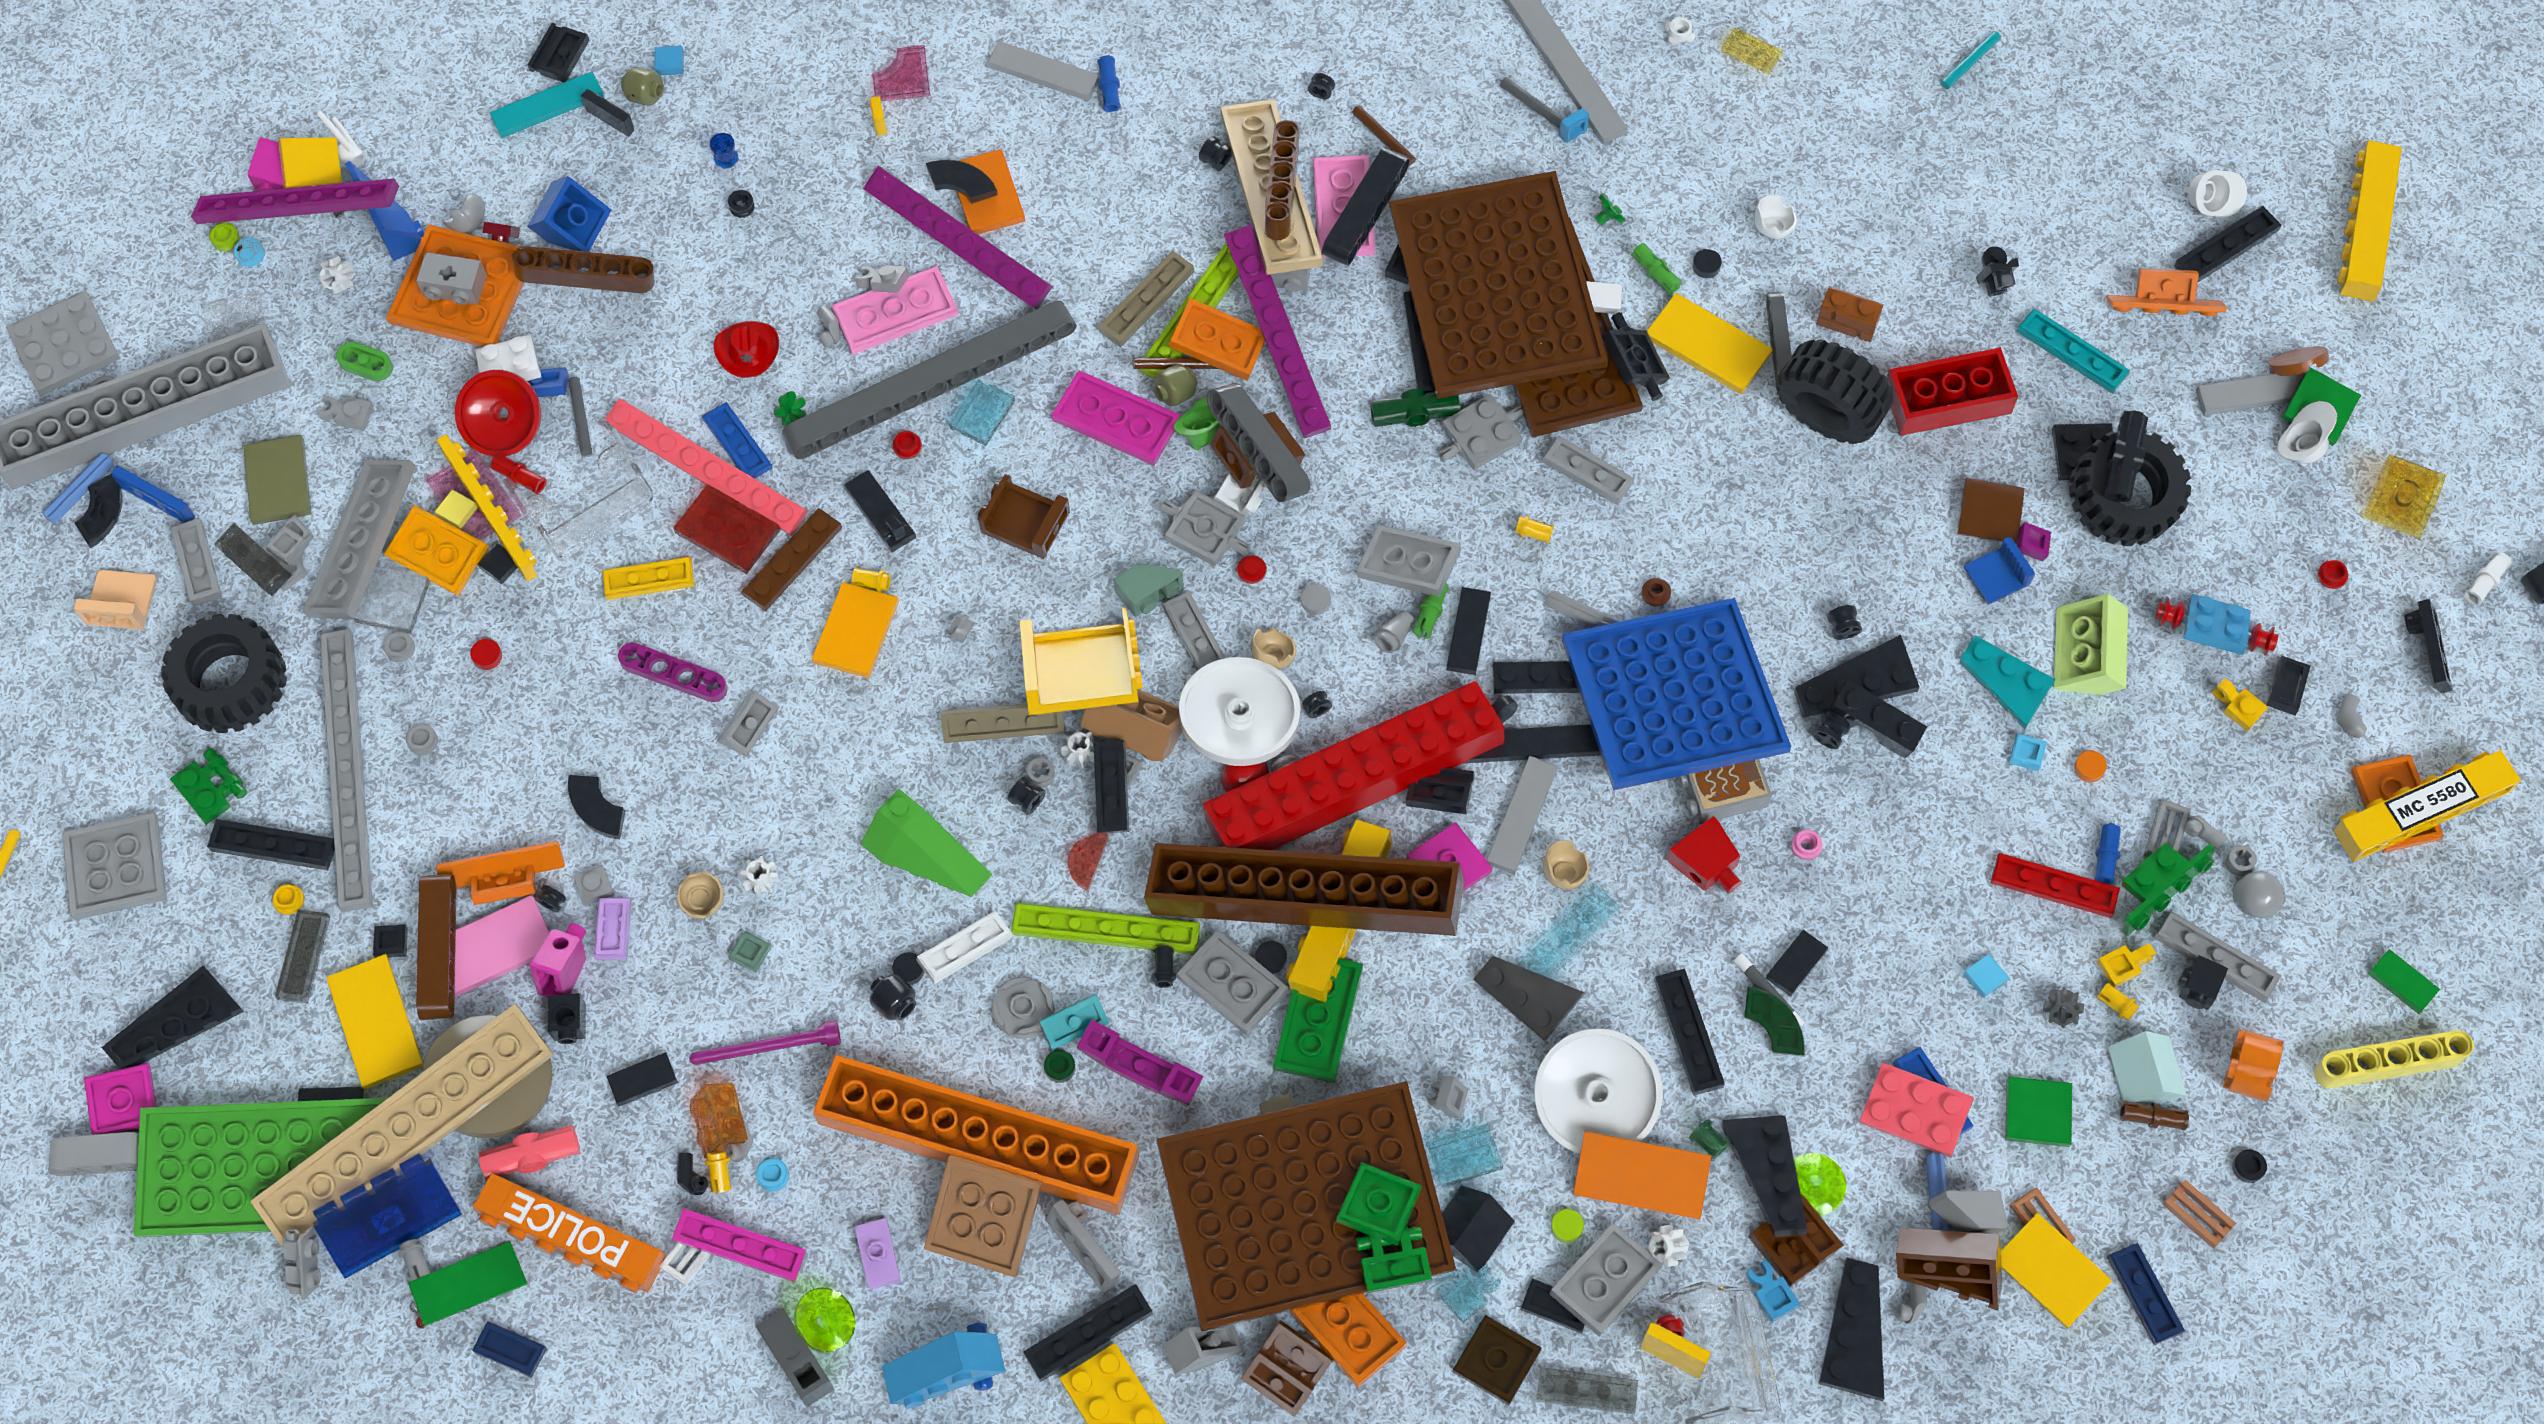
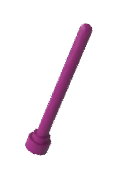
(826, 1034)

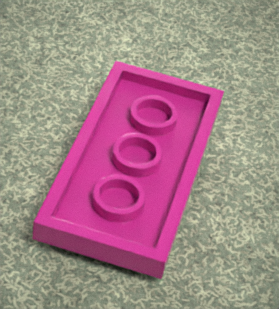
(1116, 417)

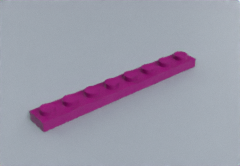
(295, 201)
(958, 237)
(1277, 332)

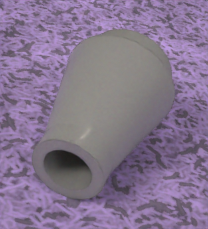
(1393, 633)

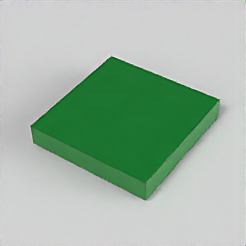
(2319, 387)
(2038, 1111)
(1379, 1203)

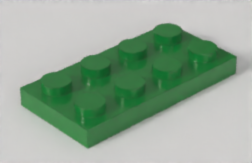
(1318, 1030)

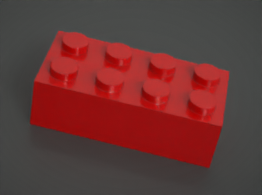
(1951, 391)

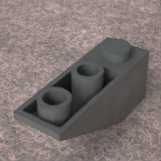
(795, 1358)

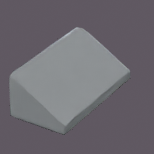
(748, 723)

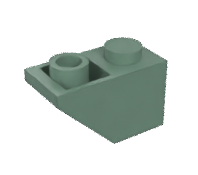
(1146, 586)

